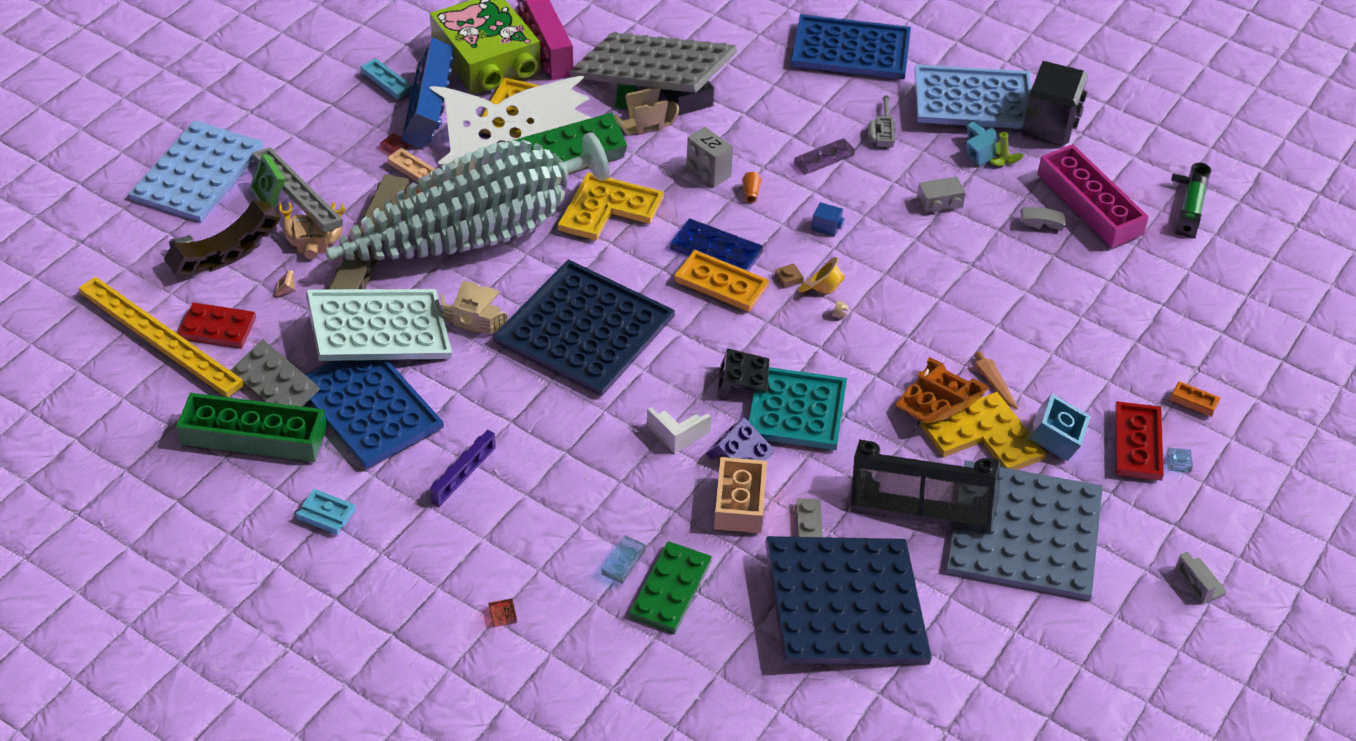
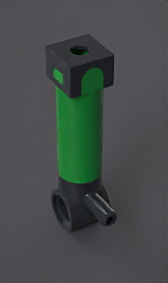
(1193, 198)

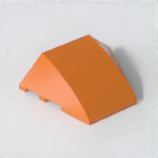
(939, 394)

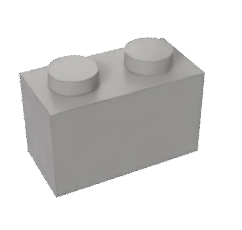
(941, 195)

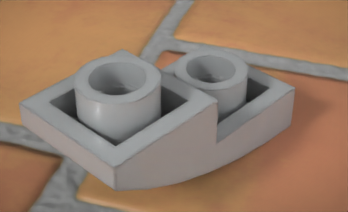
(1038, 216)

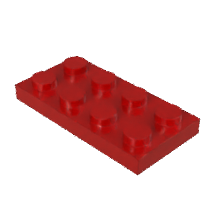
(1138, 441)

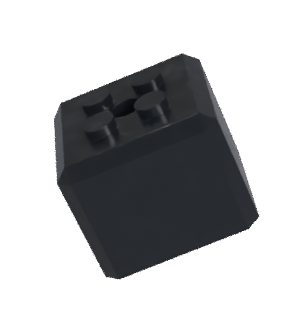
(1055, 103)

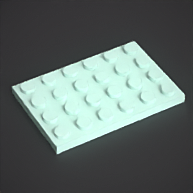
(378, 324)

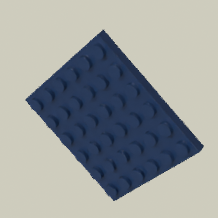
(584, 327)
(846, 601)

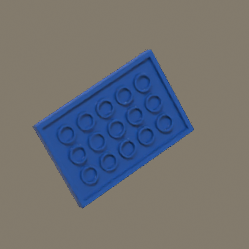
(851, 46)
(372, 408)

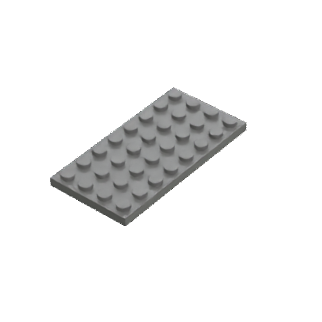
(654, 61)

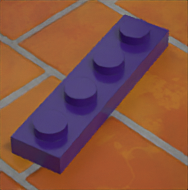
(462, 468)

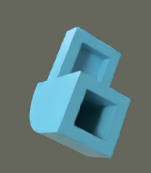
(980, 144)

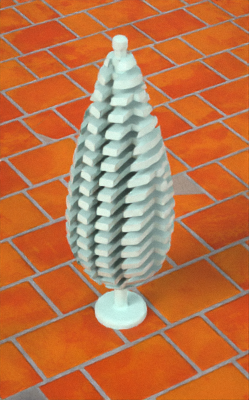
(476, 204)

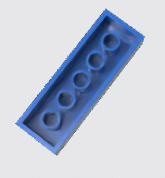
(425, 104)

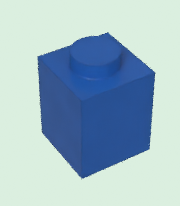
(827, 219)

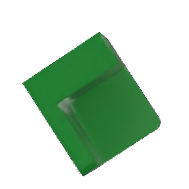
(622, 90)

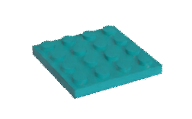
(800, 408)

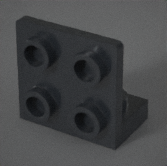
(742, 371)

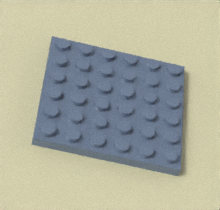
(1038, 539)

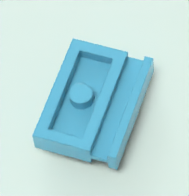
(326, 511)

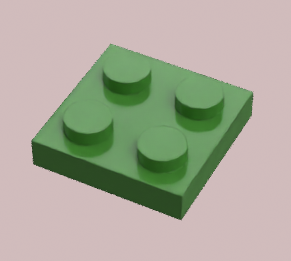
(267, 181)

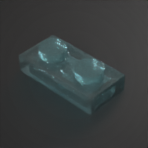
(623, 559)

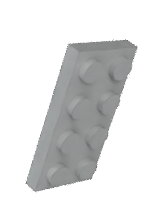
(274, 377)

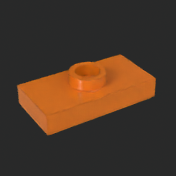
(1195, 398)

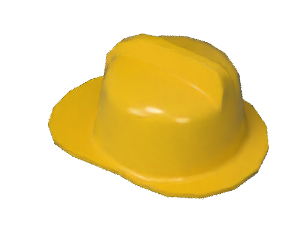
(825, 279)

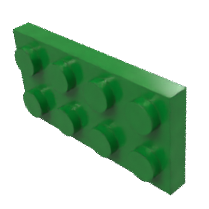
(671, 587)

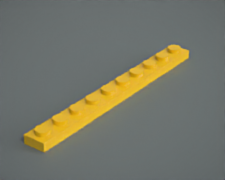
(161, 337)

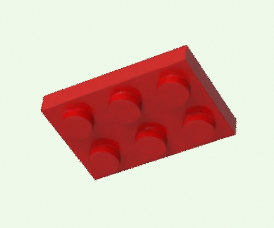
(217, 325)

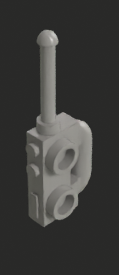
(886, 126)

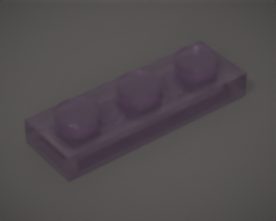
(824, 156)

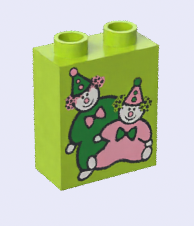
(486, 43)

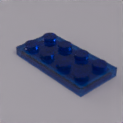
(716, 244)

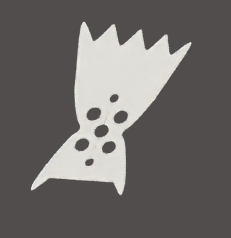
(547, 105)

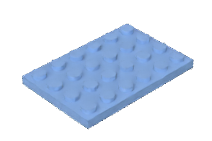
(971, 95)
(196, 171)

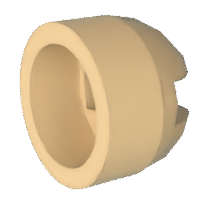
(839, 308)

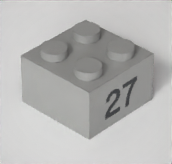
(709, 157)

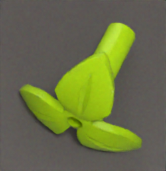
(1003, 152)

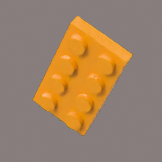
(721, 280)

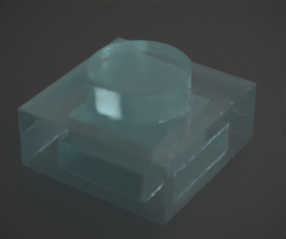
(1179, 460)

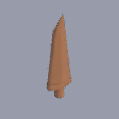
(991, 373)

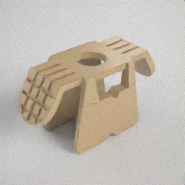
(647, 113)
(475, 309)

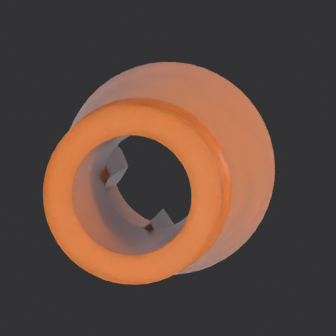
(751, 186)

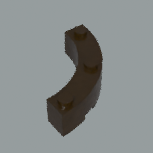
(225, 246)

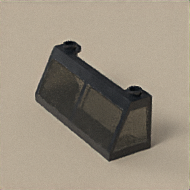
(925, 489)

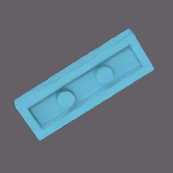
(386, 78)

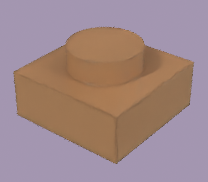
(789, 275)

